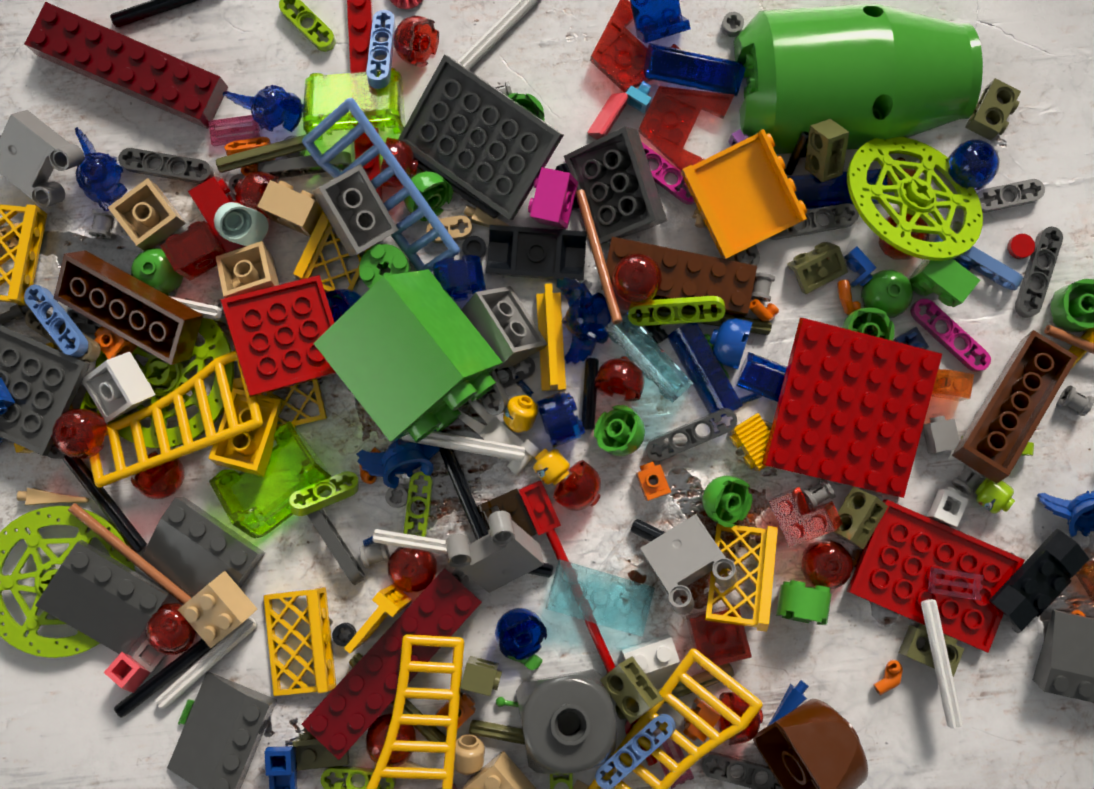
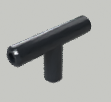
(798, 152)

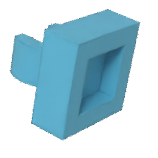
(639, 97)

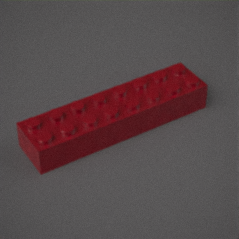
(126, 65)
(374, 679)

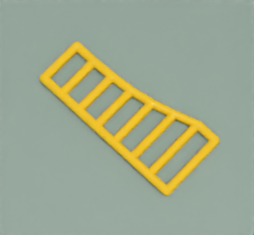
(155, 409)
(399, 718)
(695, 753)

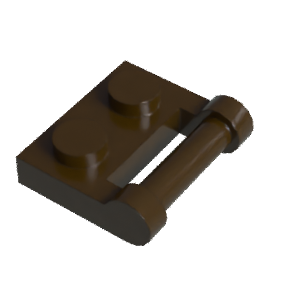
(512, 504)

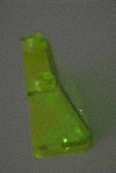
(381, 106)
(262, 503)

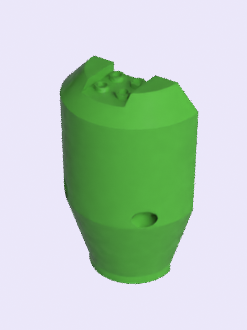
(859, 65)

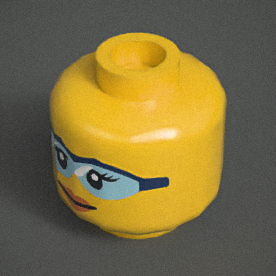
(520, 413)
(551, 466)

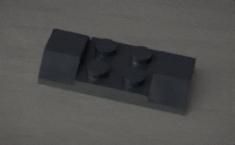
(536, 252)
(1039, 580)

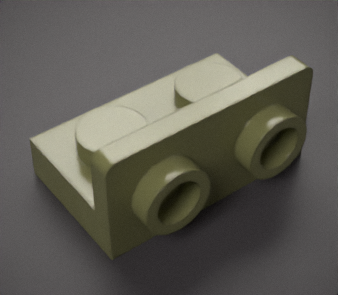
(818, 266)
(313, 755)

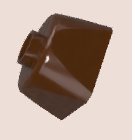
(813, 749)

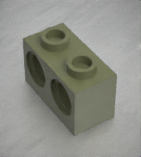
(990, 107)
(826, 150)
(859, 517)
(924, 654)
(481, 676)
(631, 689)

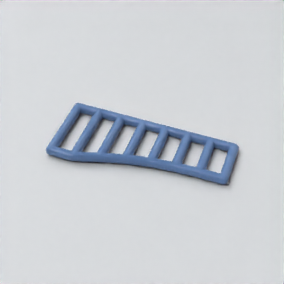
(394, 168)

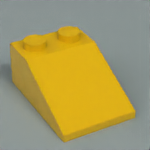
(252, 449)

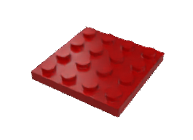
(276, 334)

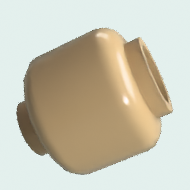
(469, 754)

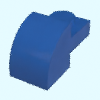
(281, 767)

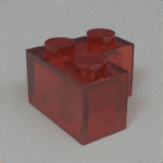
(800, 522)

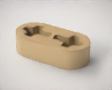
(453, 222)

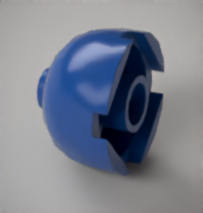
(731, 341)

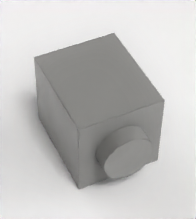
(940, 434)

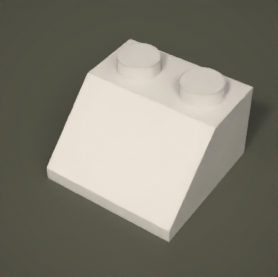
(118, 386)
(656, 658)

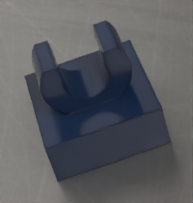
(912, 337)

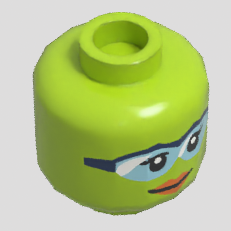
(994, 496)

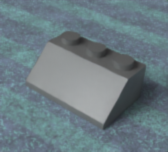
(355, 210)
(504, 325)

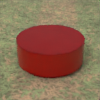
(1021, 246)

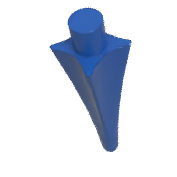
(792, 699)

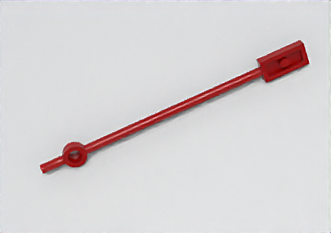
(546, 521)

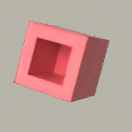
(127, 672)

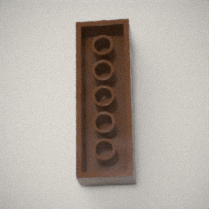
(692, 274)
(128, 307)
(1014, 407)

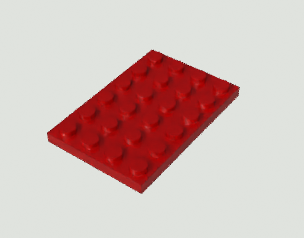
(898, 567)

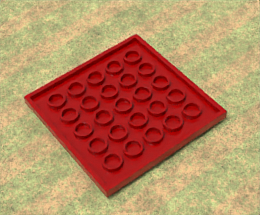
(851, 408)

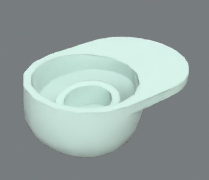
(240, 224)

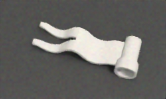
(498, 432)

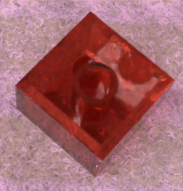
(193, 250)
(717, 640)

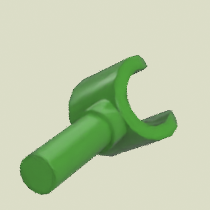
(531, 663)

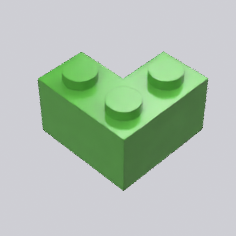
(944, 278)

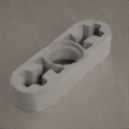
(1016, 188)

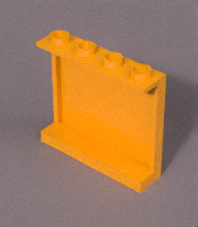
(744, 194)

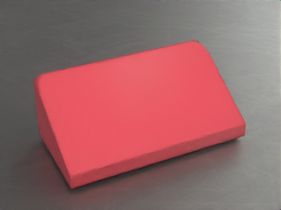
(608, 115)

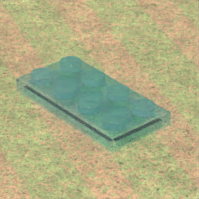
(650, 358)
(600, 598)

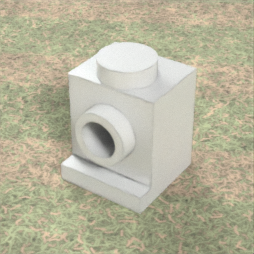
(957, 505)

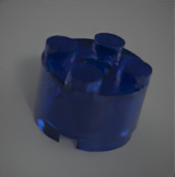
(460, 276)
(559, 418)

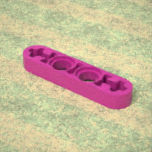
(664, 168)
(948, 337)

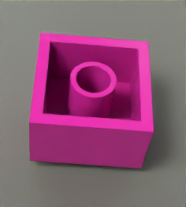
(553, 198)

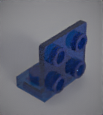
(658, 19)

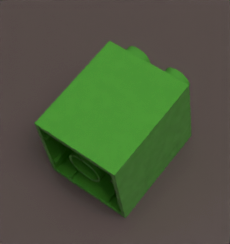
(409, 355)

